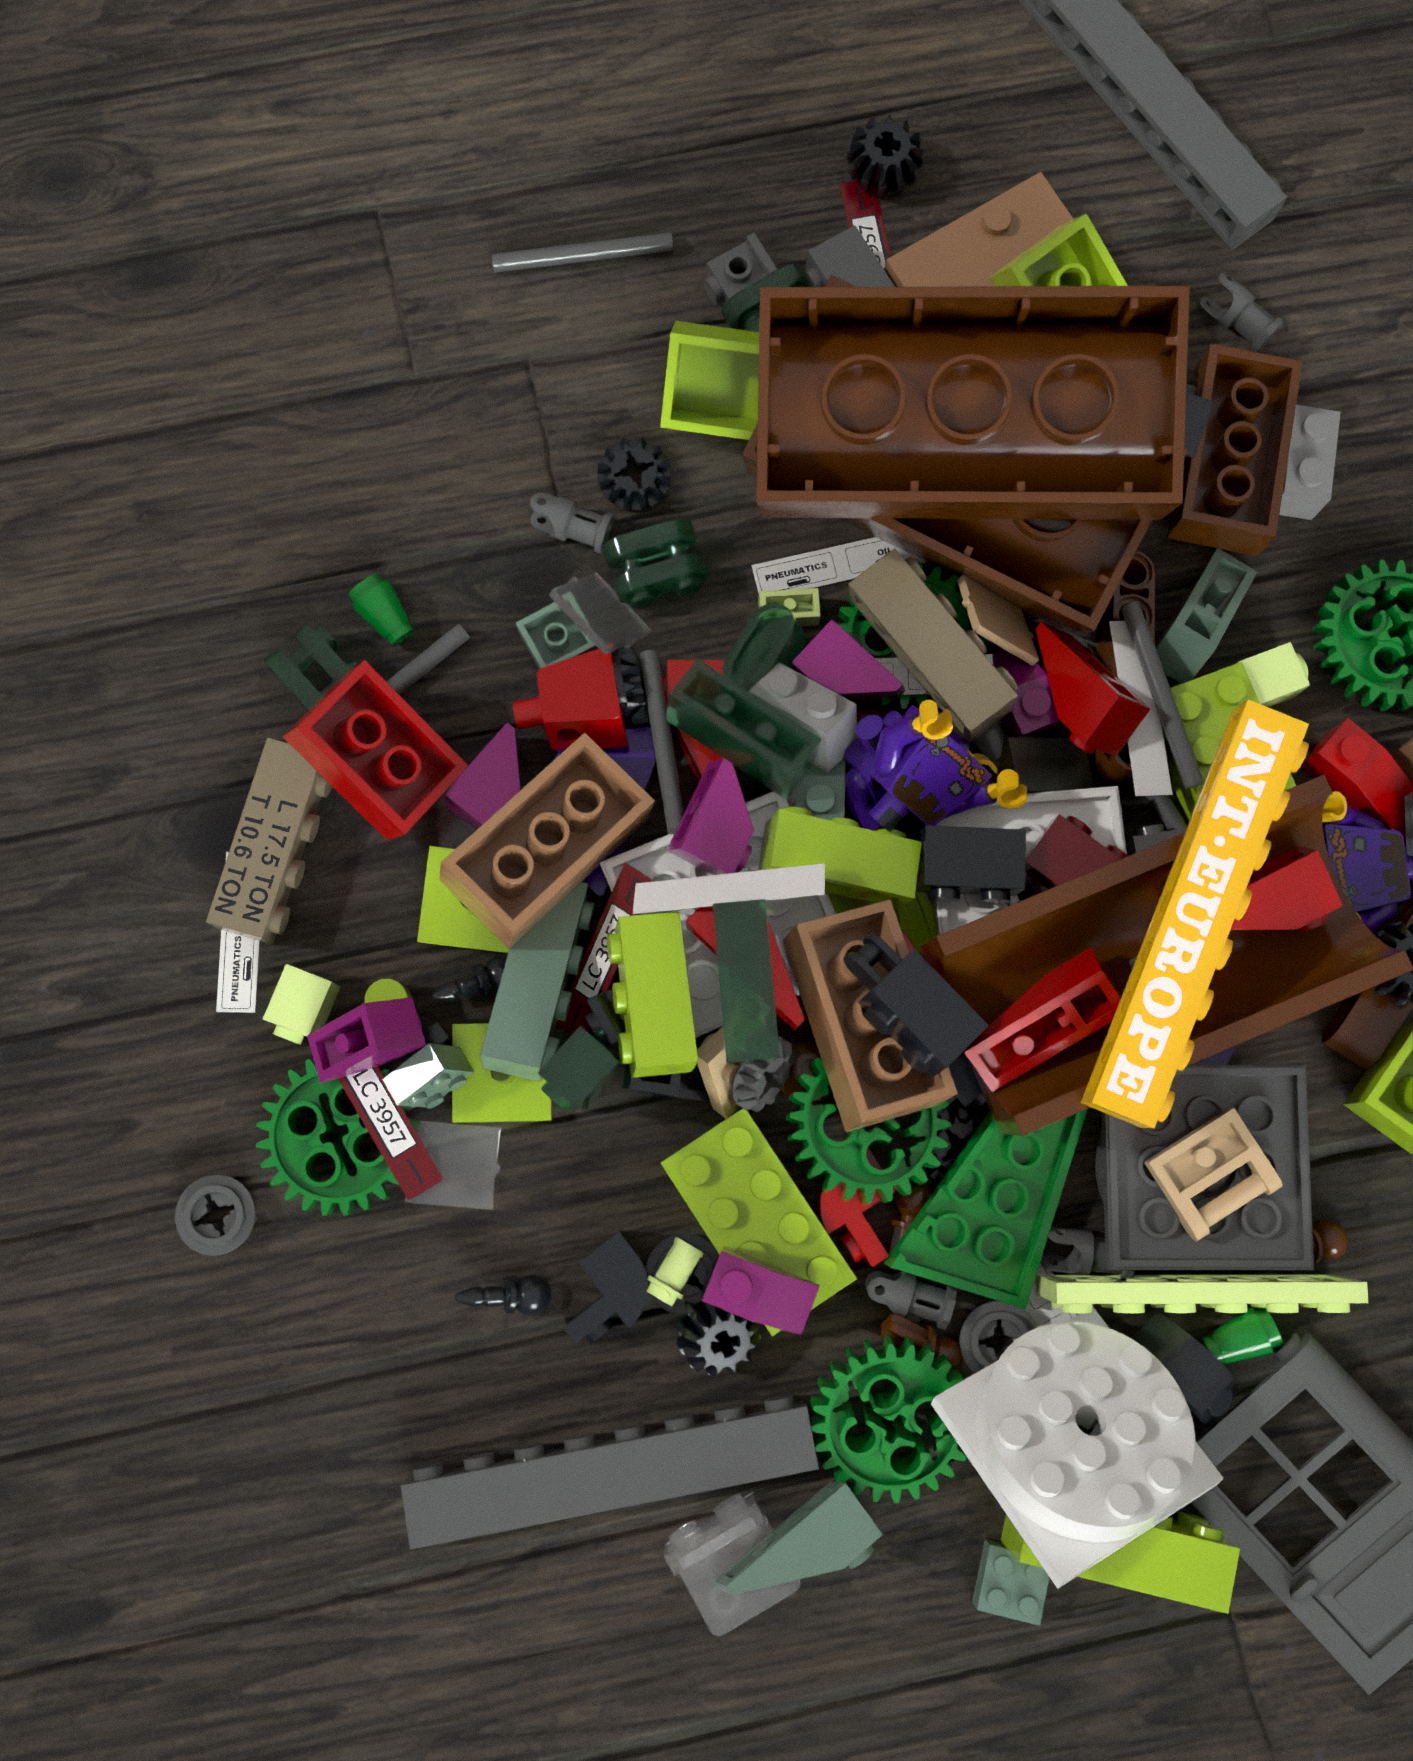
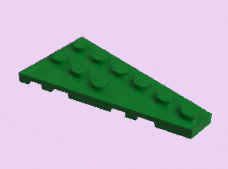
(992, 1212)

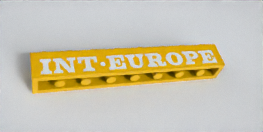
(1196, 915)

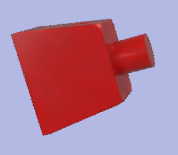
(576, 700)

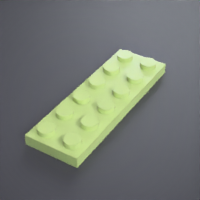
(1220, 1291)

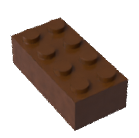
(1243, 455)

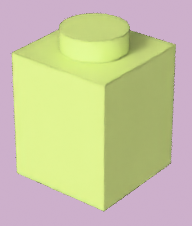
(1277, 674)
(300, 1004)

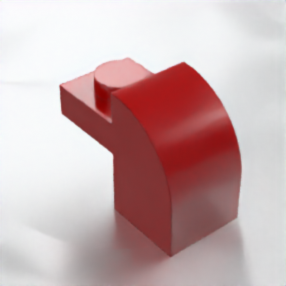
(859, 1237)

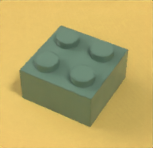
(553, 636)
(428, 1076)
(1008, 1586)

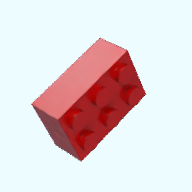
(376, 751)

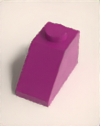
(846, 667)
(1035, 705)
(487, 781)
(715, 824)
(366, 1038)
(760, 1292)

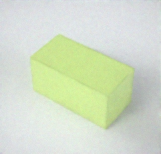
(801, 602)

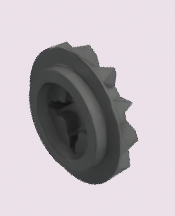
(761, 1080)
(195, 1205)
(981, 1324)

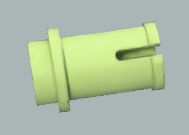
(674, 1272)

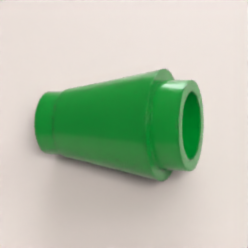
(381, 608)
(1244, 1337)

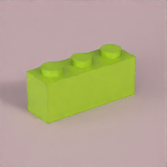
(857, 860)
(653, 995)

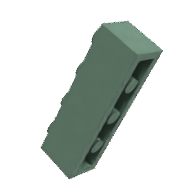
(534, 991)

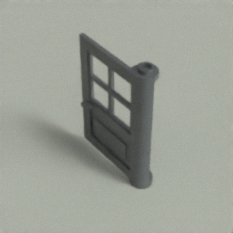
(1359, 1578)

